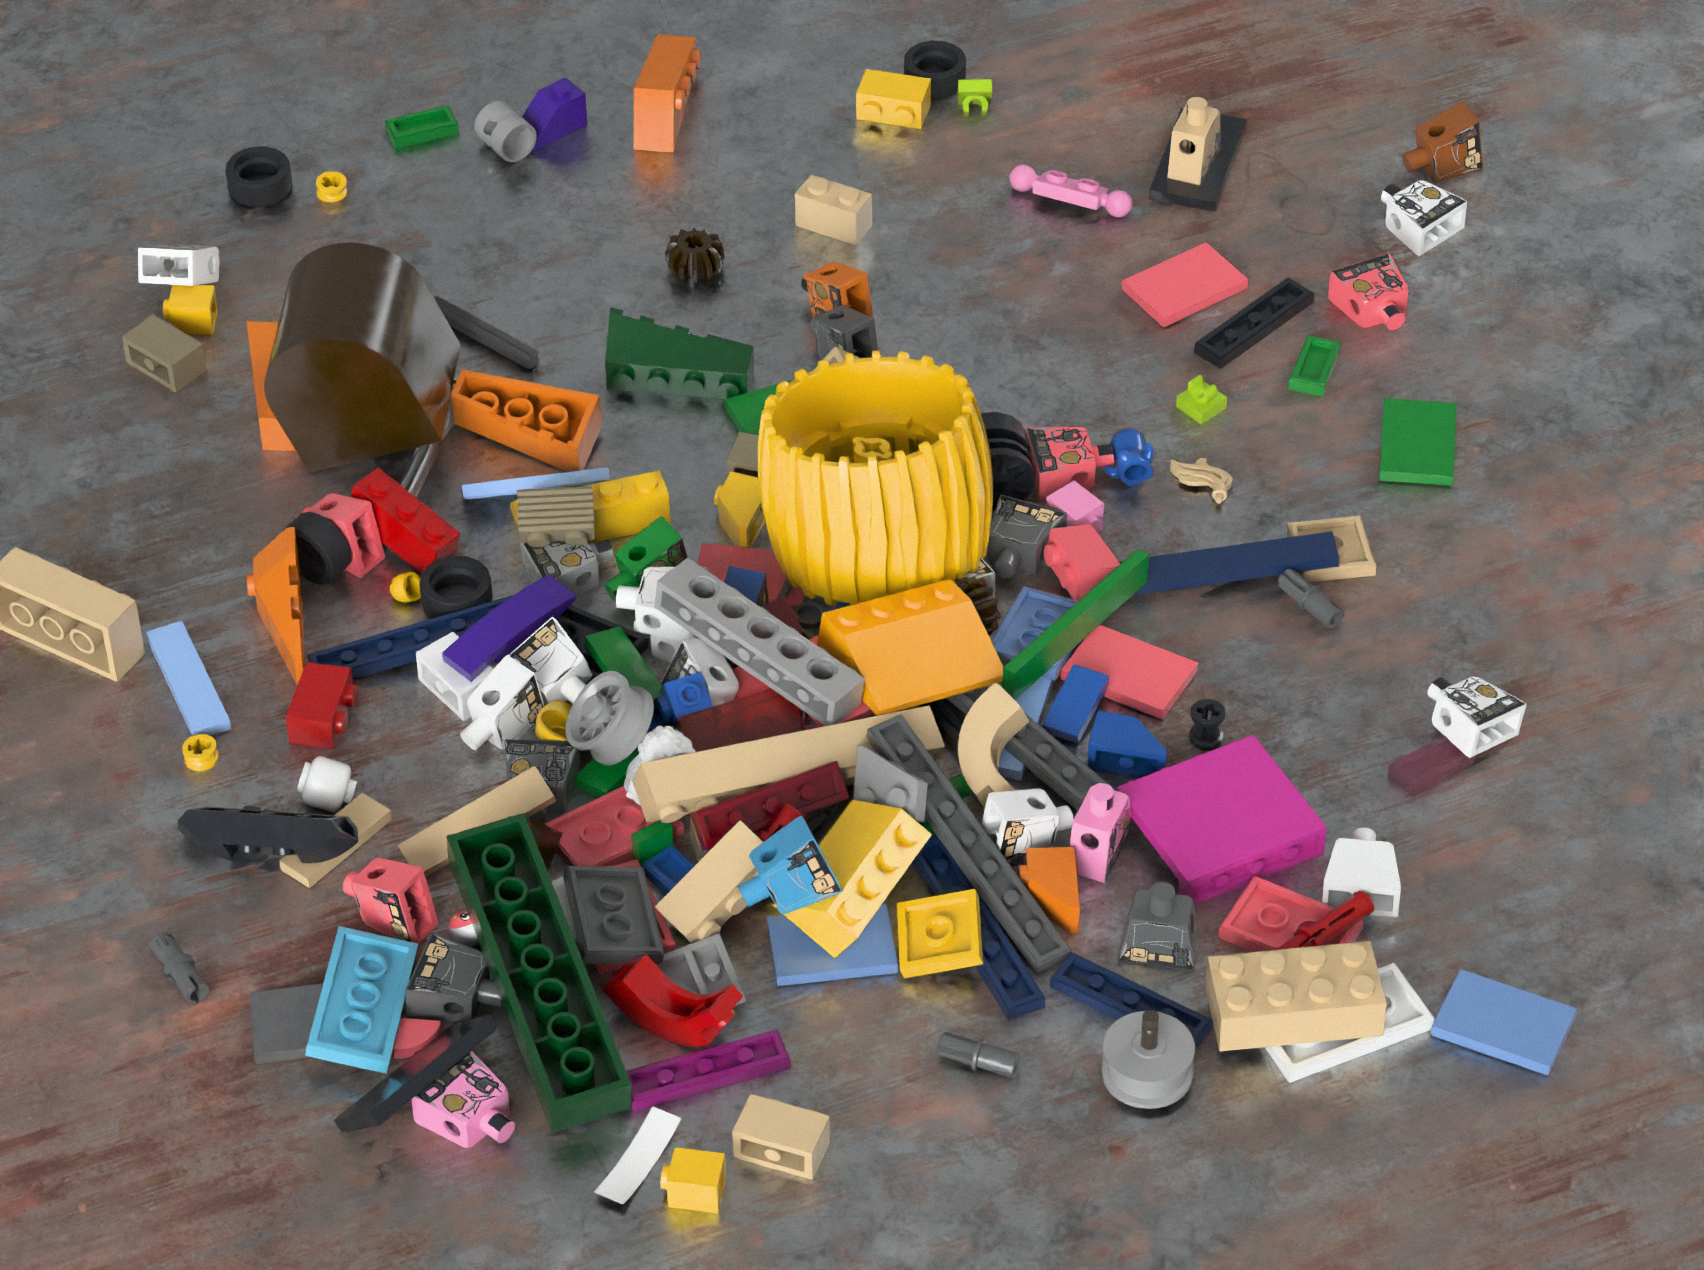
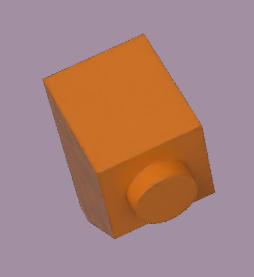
(1053, 882)

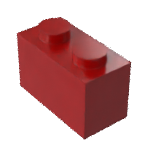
(321, 705)

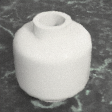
(326, 784)

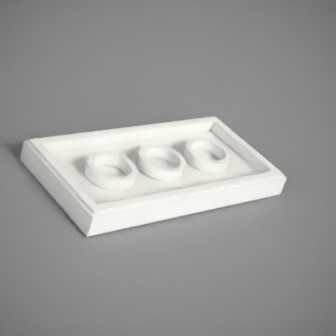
(1404, 1018)

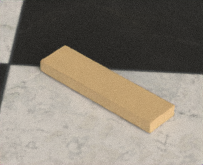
(520, 795)

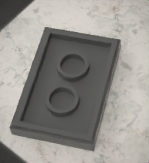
(612, 914)

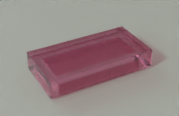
(1429, 766)

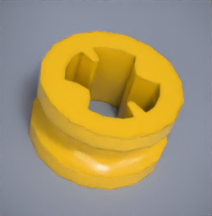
(331, 186)
(209, 755)

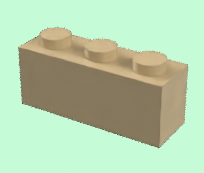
(710, 890)

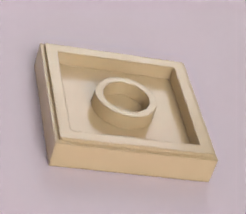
(1351, 543)

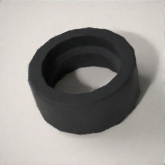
(937, 54)
(258, 160)
(320, 547)
(454, 570)

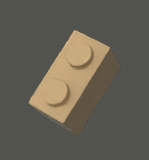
(833, 209)
(781, 1136)

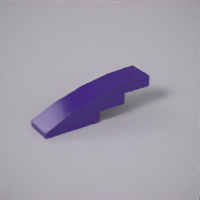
(507, 626)

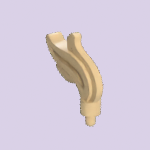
(1203, 475)

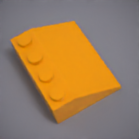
(912, 646)

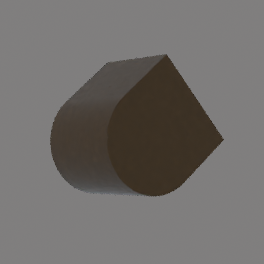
(359, 358)

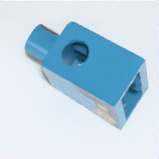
(790, 870)

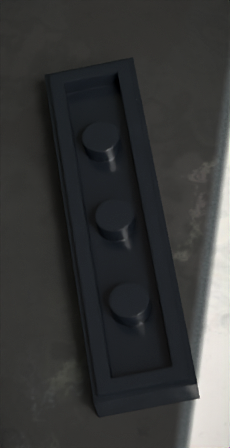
(1254, 323)

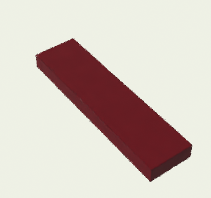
(760, 806)

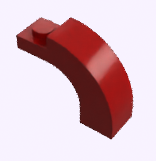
(668, 1009)

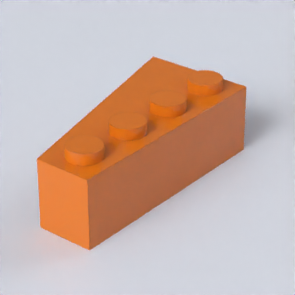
(664, 91)
(261, 340)
(529, 417)

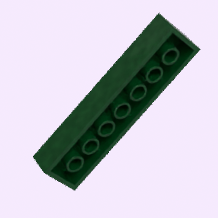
(539, 973)

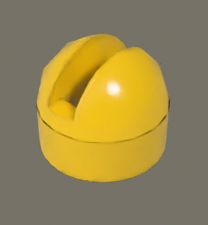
(406, 587)

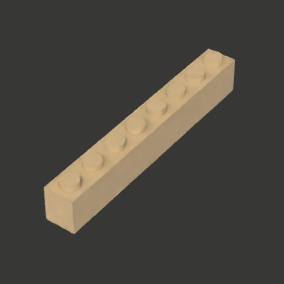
(699, 779)

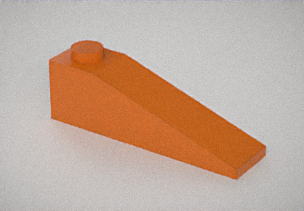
(278, 595)

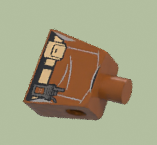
(1447, 145)

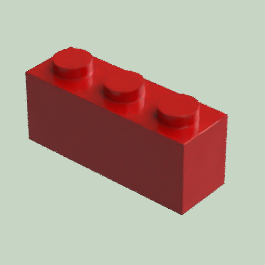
(406, 522)

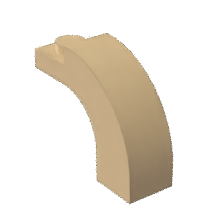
(983, 736)

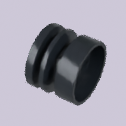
(1009, 455)

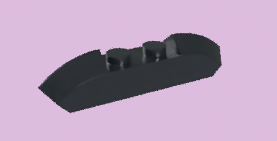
(310, 836)

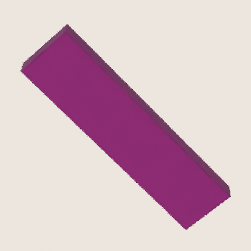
(707, 1070)

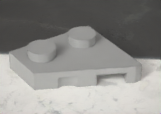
(888, 784)
(701, 967)

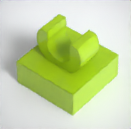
(974, 92)
(1201, 400)

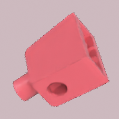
(358, 525)

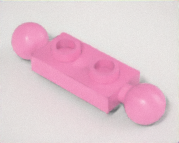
(1078, 192)

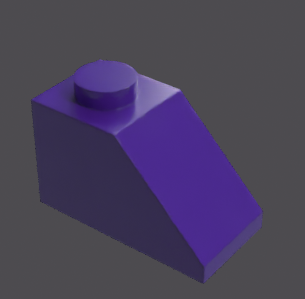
(556, 112)

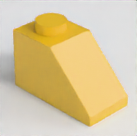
(740, 508)

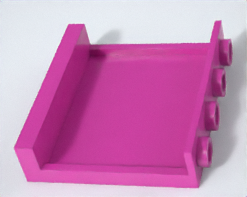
(1225, 819)

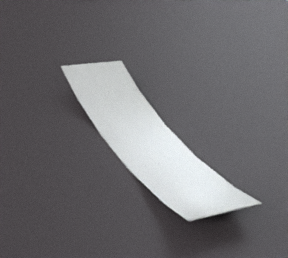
(639, 1156)

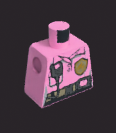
(1102, 816)
(465, 1104)

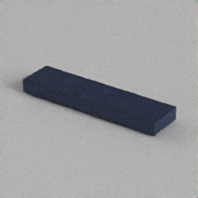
(1120, 996)

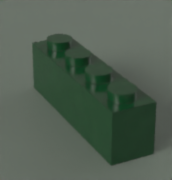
(674, 361)

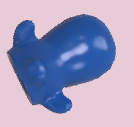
(1132, 457)

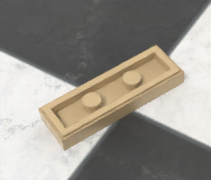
(367, 816)

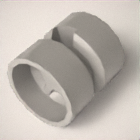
(505, 131)

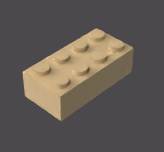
(69, 615)
(1295, 996)

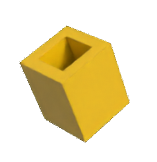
(192, 309)
(694, 1180)

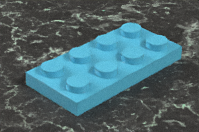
(361, 1000)

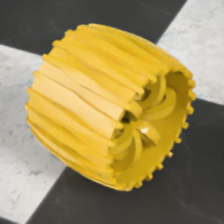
(874, 477)

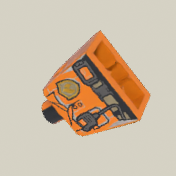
(837, 286)

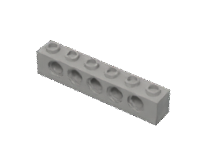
(759, 643)

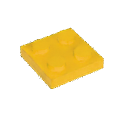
(939, 933)

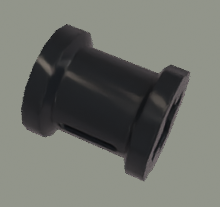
(1199, 716)

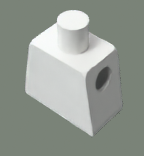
(1364, 867)

